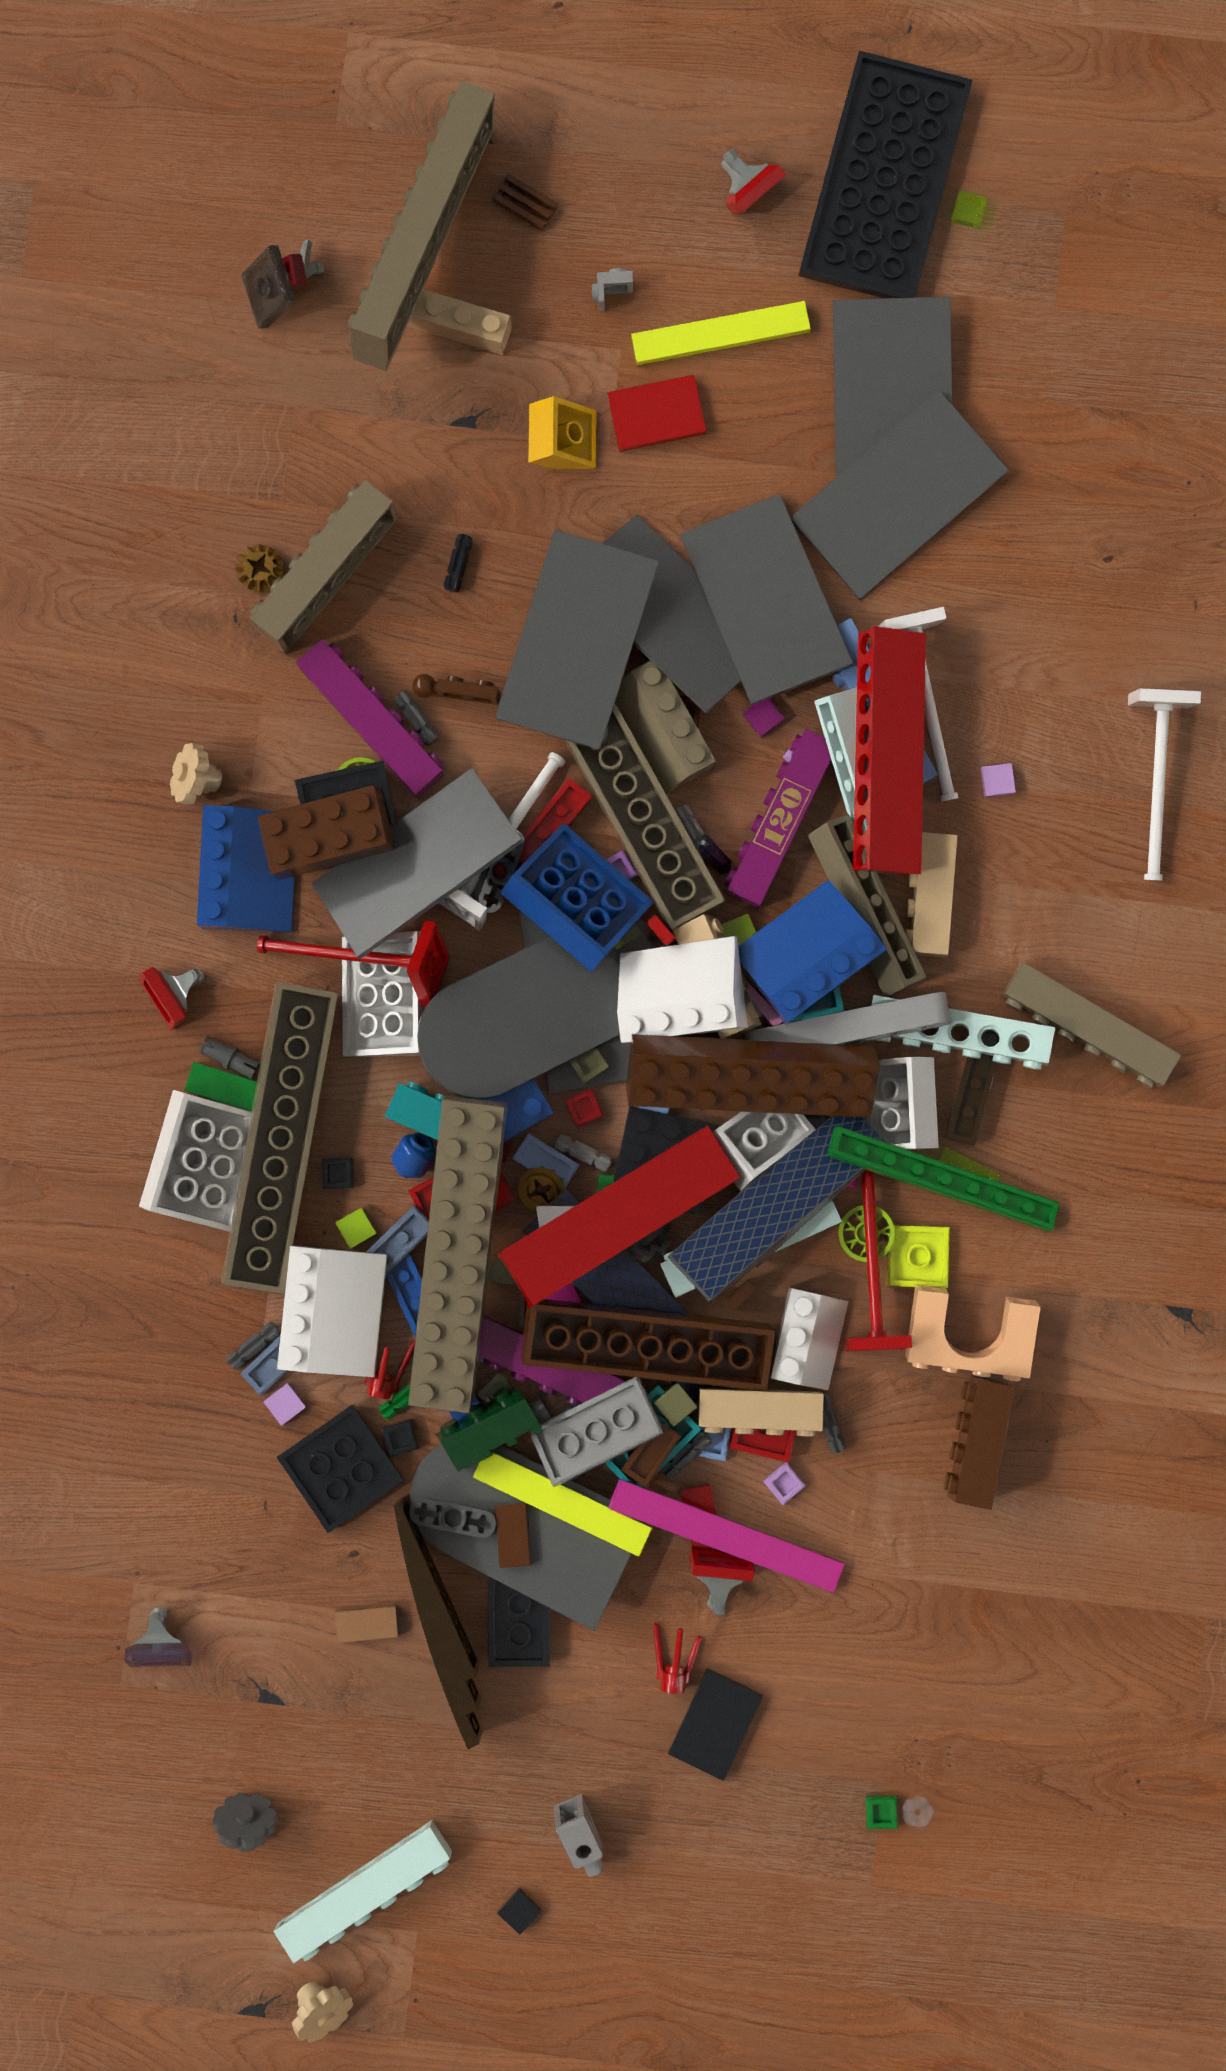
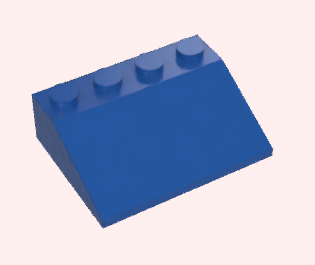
(236, 878)
(576, 897)
(808, 951)

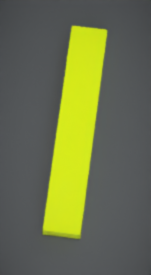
(720, 333)
(563, 1503)

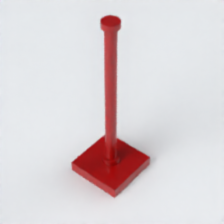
(424, 967)
(877, 1338)

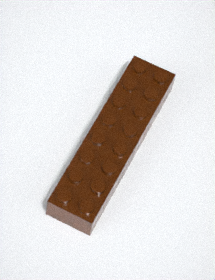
(751, 1076)
(647, 1344)

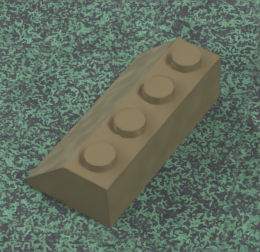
(663, 727)

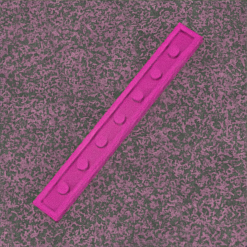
(726, 1535)

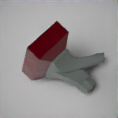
(299, 268)

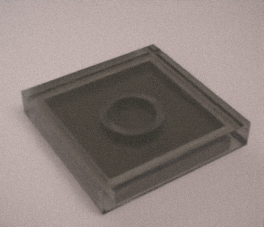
(268, 286)

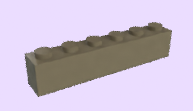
(898, 964)
(1091, 1026)

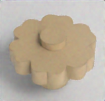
(193, 774)
(320, 2010)

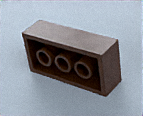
(326, 832)
(979, 1442)

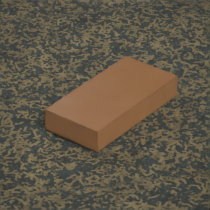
(366, 1624)

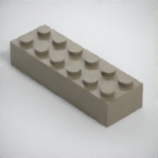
(324, 566)

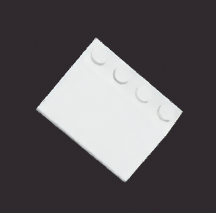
(681, 990)
(380, 1004)
(197, 1161)
(332, 1311)

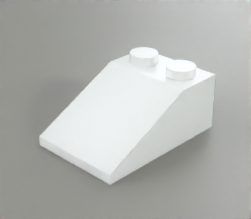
(759, 1140)

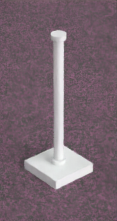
(915, 623)
(1163, 703)
(460, 901)

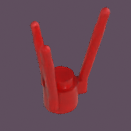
(382, 1383)
(674, 1677)

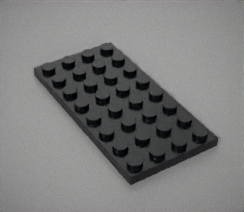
(885, 177)

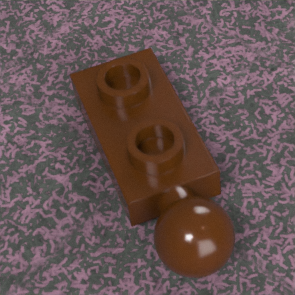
(455, 688)

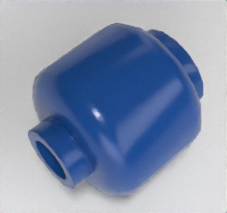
(413, 1155)

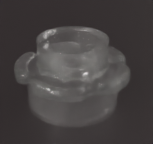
(921, 1819)

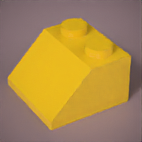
(562, 434)

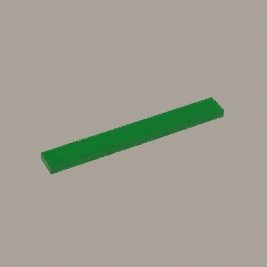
(943, 1179)

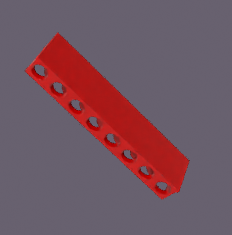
(893, 751)
(618, 1216)

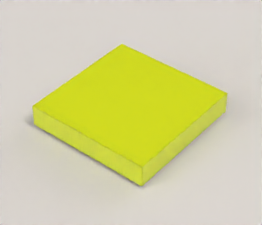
(919, 1257)

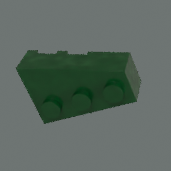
(487, 1428)

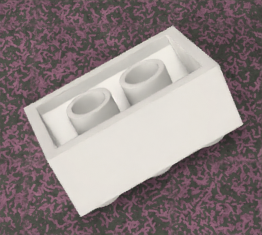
(906, 1103)
(808, 1339)

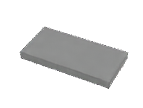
(596, 1431)

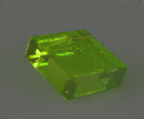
(969, 209)

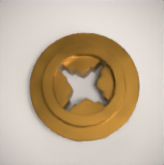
(263, 580)
(529, 1182)

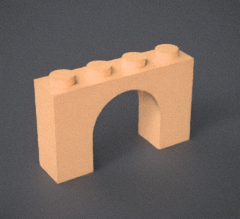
(1008, 1355)

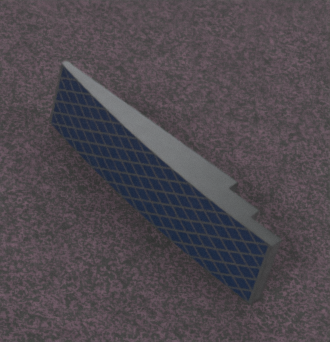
(768, 1211)

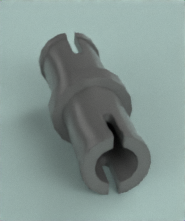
(230, 1057)

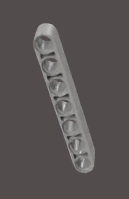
(863, 1023)

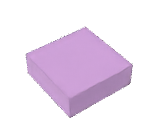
(998, 780)
(285, 1404)
(784, 1483)

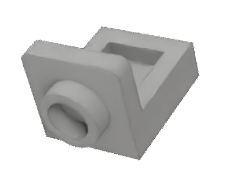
(612, 282)

